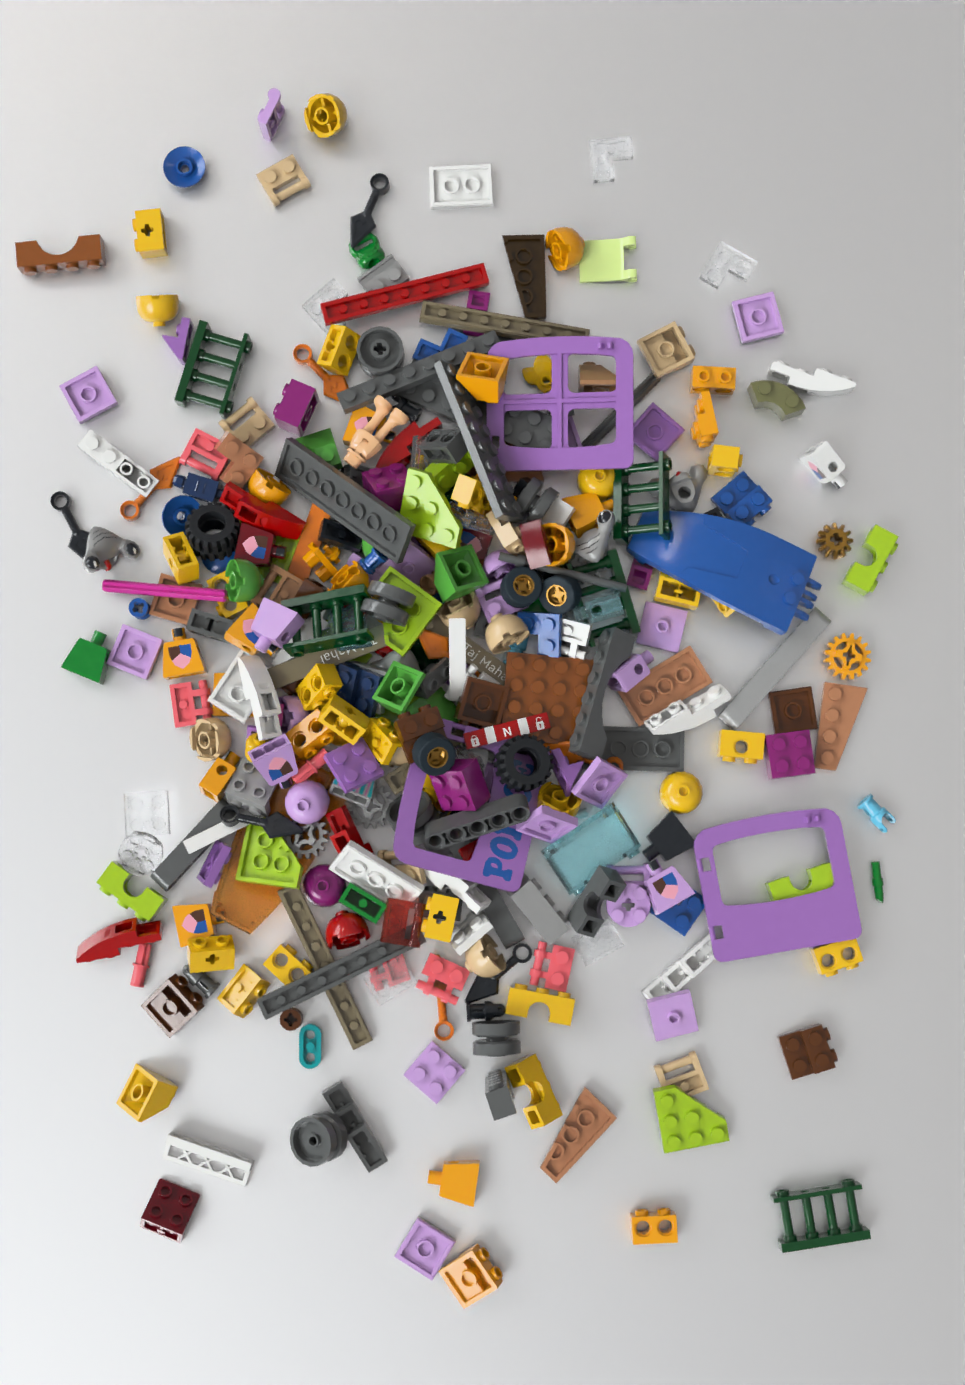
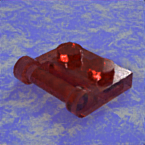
(396, 920)

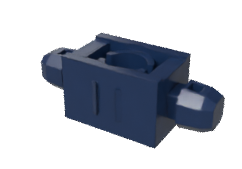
(199, 487)

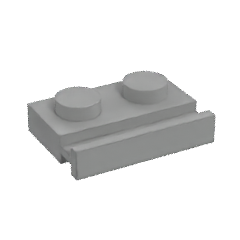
(384, 274)

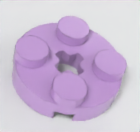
(637, 913)

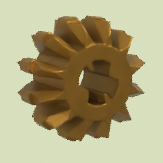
(839, 535)

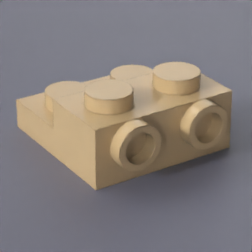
(666, 350)
(508, 535)

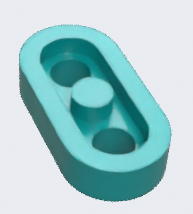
(309, 1045)

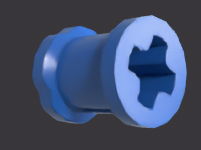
(372, 561)
(133, 608)

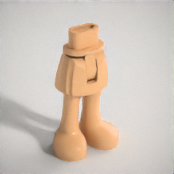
(364, 444)

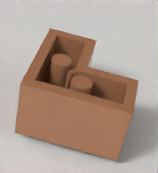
(243, 459)

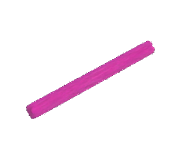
(164, 590)

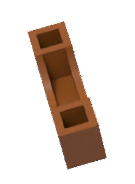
(86, 253)

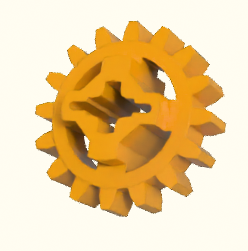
(849, 647)

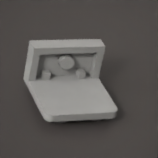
(249, 790)

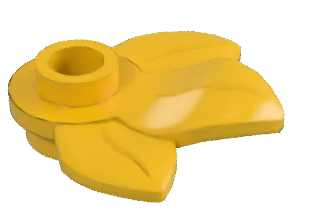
(539, 373)

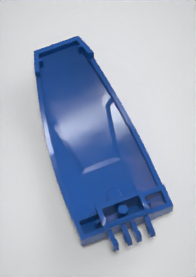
(732, 565)

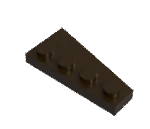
(527, 266)

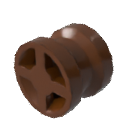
(295, 1015)

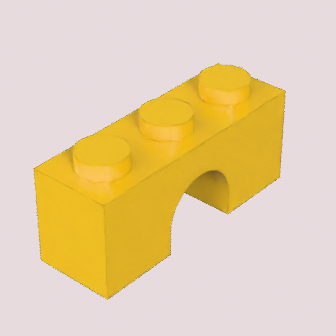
(559, 1005)
(543, 1104)

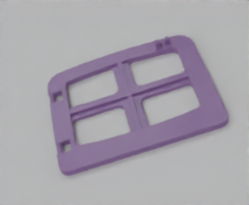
(561, 401)

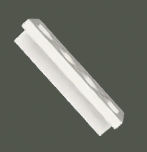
(208, 1151)

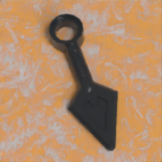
(363, 223)
(79, 537)
(274, 825)
(488, 987)

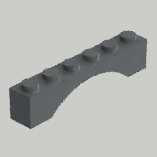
(589, 733)
(499, 1094)

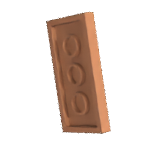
(667, 683)

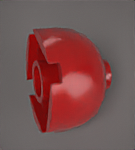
(346, 930)

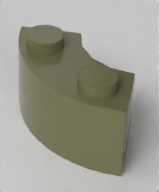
(777, 398)

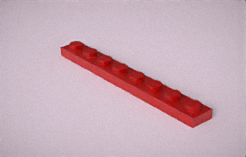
(404, 294)

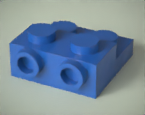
(742, 500)

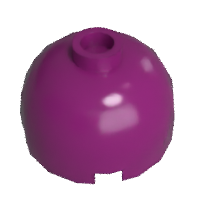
(323, 886)

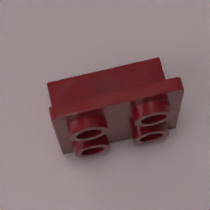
(169, 1210)

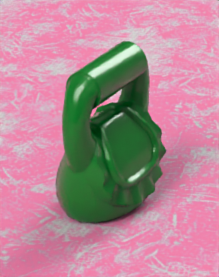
(370, 254)

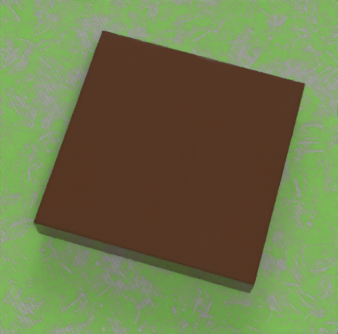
(792, 710)

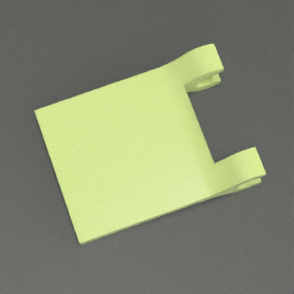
(605, 261)

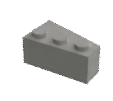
(539, 910)

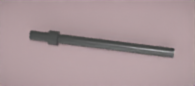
(521, 560)

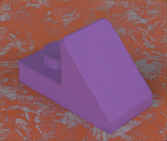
(181, 344)
(566, 774)

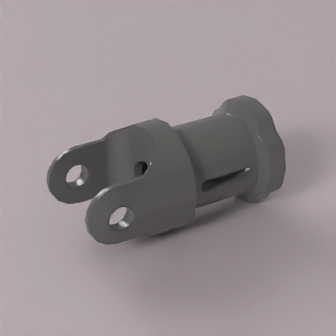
(202, 981)

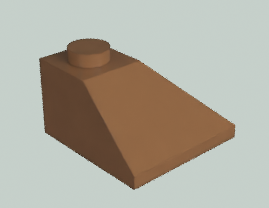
(595, 378)

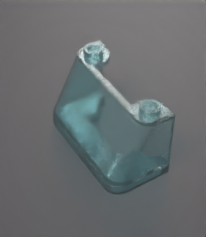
(595, 842)

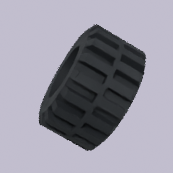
(208, 518)
(540, 758)

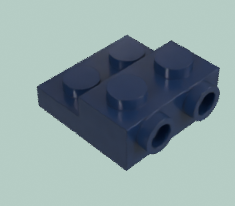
(359, 687)

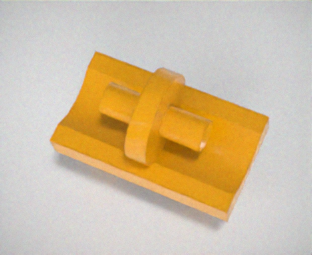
(315, 556)

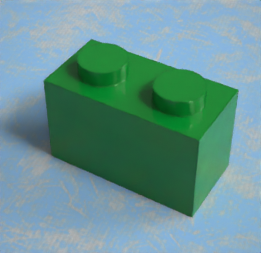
(362, 903)

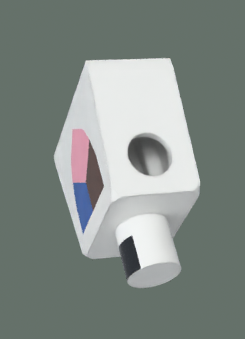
(825, 464)

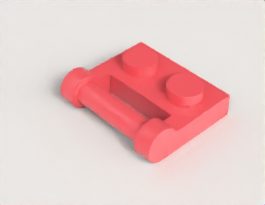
(204, 445)

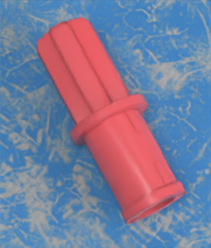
(310, 767)
(141, 965)

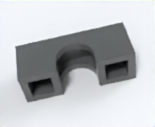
(586, 912)

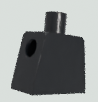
(668, 839)

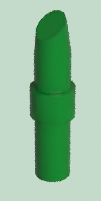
(877, 881)

